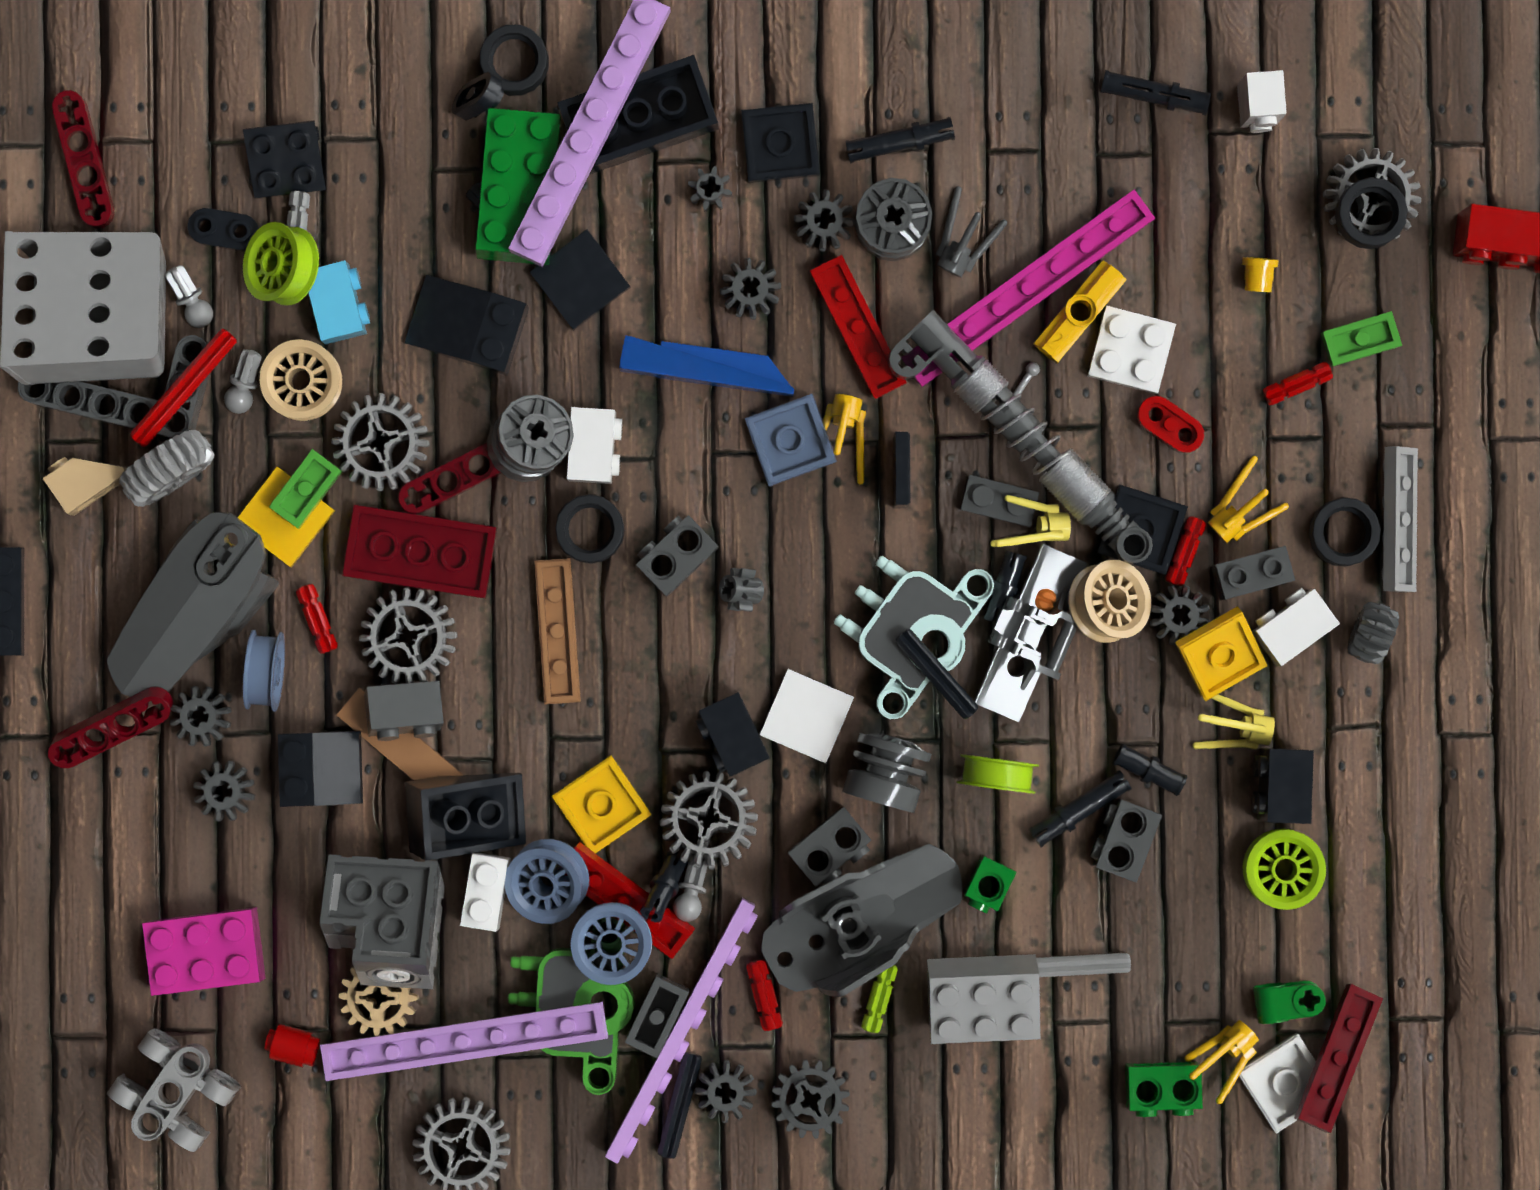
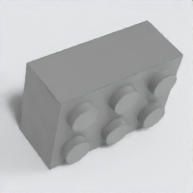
(983, 999)

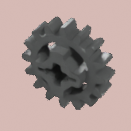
(796, 1107)

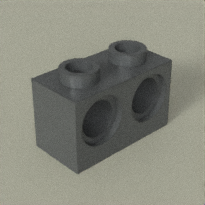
(683, 561)
(1253, 573)
(824, 839)
(1135, 843)

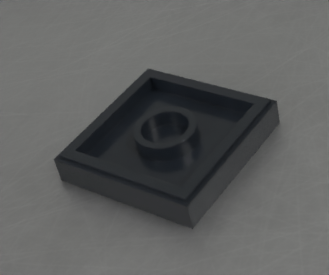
(780, 143)
(580, 279)
(901, 470)
(1157, 517)

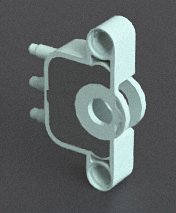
(919, 605)

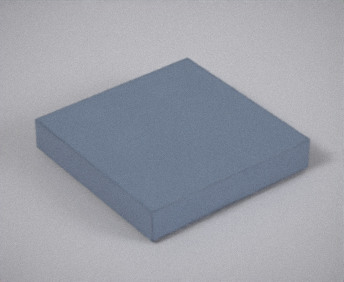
(790, 440)

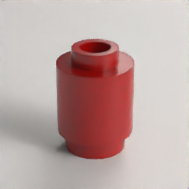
(292, 1046)

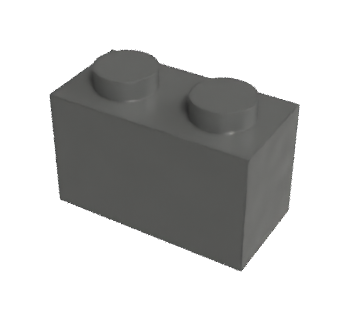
(403, 710)
(657, 1015)

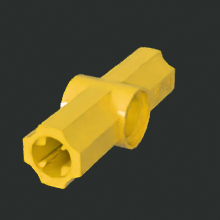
(1093, 293)

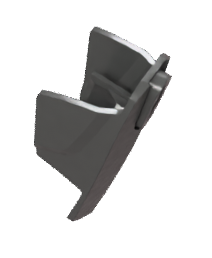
(190, 608)
(863, 921)

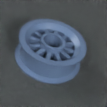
(264, 670)
(527, 870)
(616, 975)

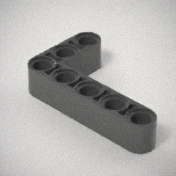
(124, 402)

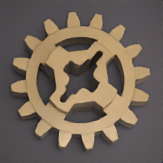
(377, 1013)

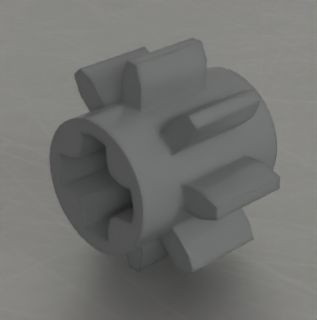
(704, 181)
(741, 589)

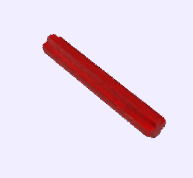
(183, 387)

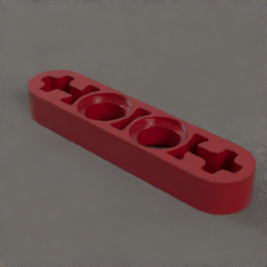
(87, 158)
(460, 468)
(112, 730)

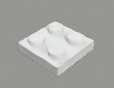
(1131, 350)

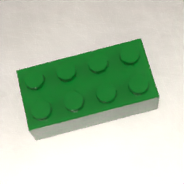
(514, 165)

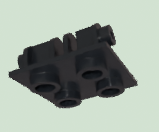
(284, 158)

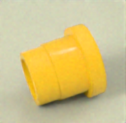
(1259, 273)

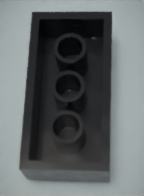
(661, 111)

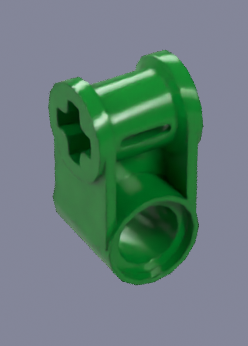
(1281, 1001)

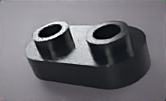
(478, 96)
(222, 228)

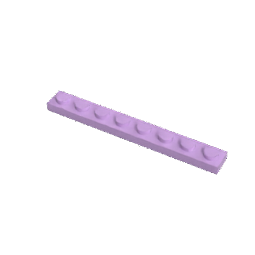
(589, 130)
(464, 1041)
(675, 1045)

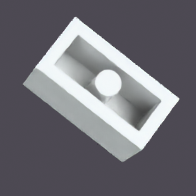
(1261, 100)
(592, 446)
(1295, 626)
(485, 892)

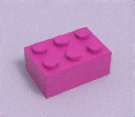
(204, 951)

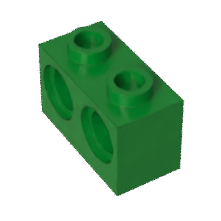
(1164, 1077)

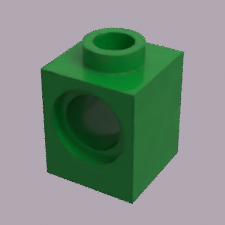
(985, 868)

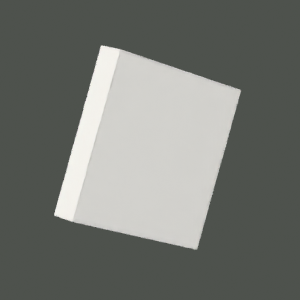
(806, 716)
(1279, 1080)

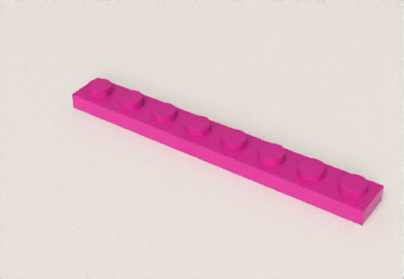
(1043, 277)

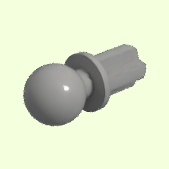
(197, 311)
(239, 397)
(687, 905)

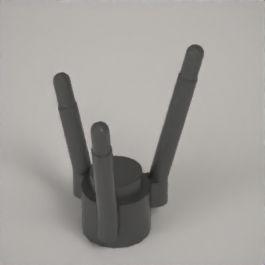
(956, 256)

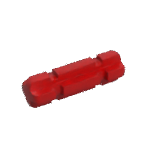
(1298, 383)
(1185, 551)
(316, 618)
(764, 995)

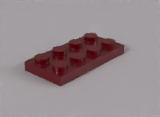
(419, 551)

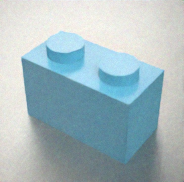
(337, 303)

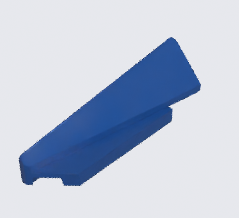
(703, 366)

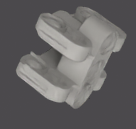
(167, 1052)

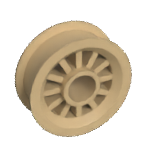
(302, 348)
(1091, 604)

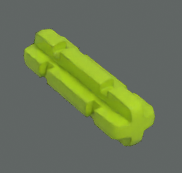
(878, 1000)

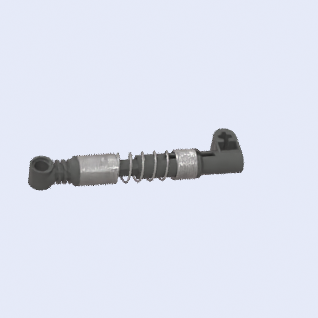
(1065, 473)

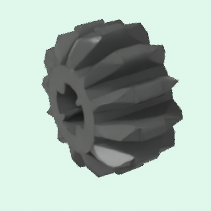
(814, 212)
(762, 289)
(1166, 615)
(1373, 633)
(204, 729)
(219, 779)
(735, 1083)

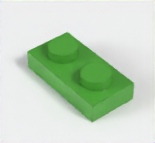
(1361, 339)
(305, 489)

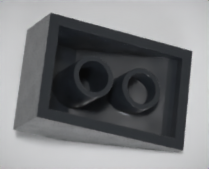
(467, 324)
(464, 814)

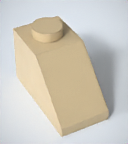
(81, 482)

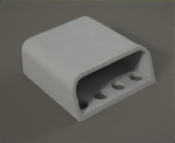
(92, 305)

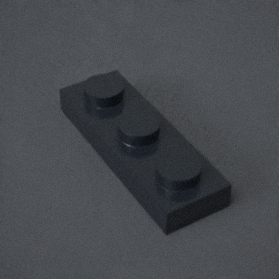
(11, 601)

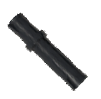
(1197, 102)
(900, 140)
(1079, 809)

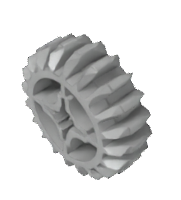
(1384, 169)
(397, 437)
(166, 468)
(378, 647)
(692, 815)
(445, 1141)

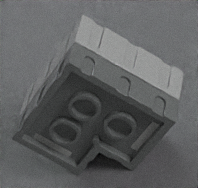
(386, 916)

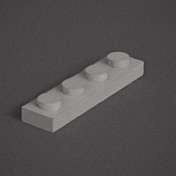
(1400, 519)

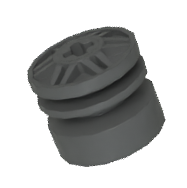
(886, 239)
(514, 450)
(887, 772)

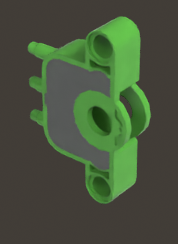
(564, 985)

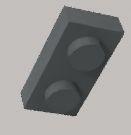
(988, 500)

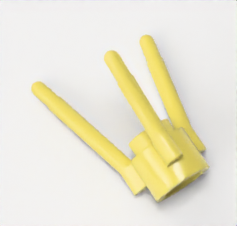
(1050, 527)
(1256, 728)

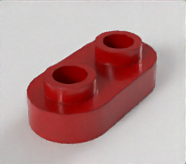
(1171, 422)

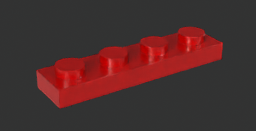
(856, 325)
(610, 885)

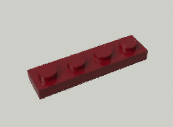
(1338, 1058)

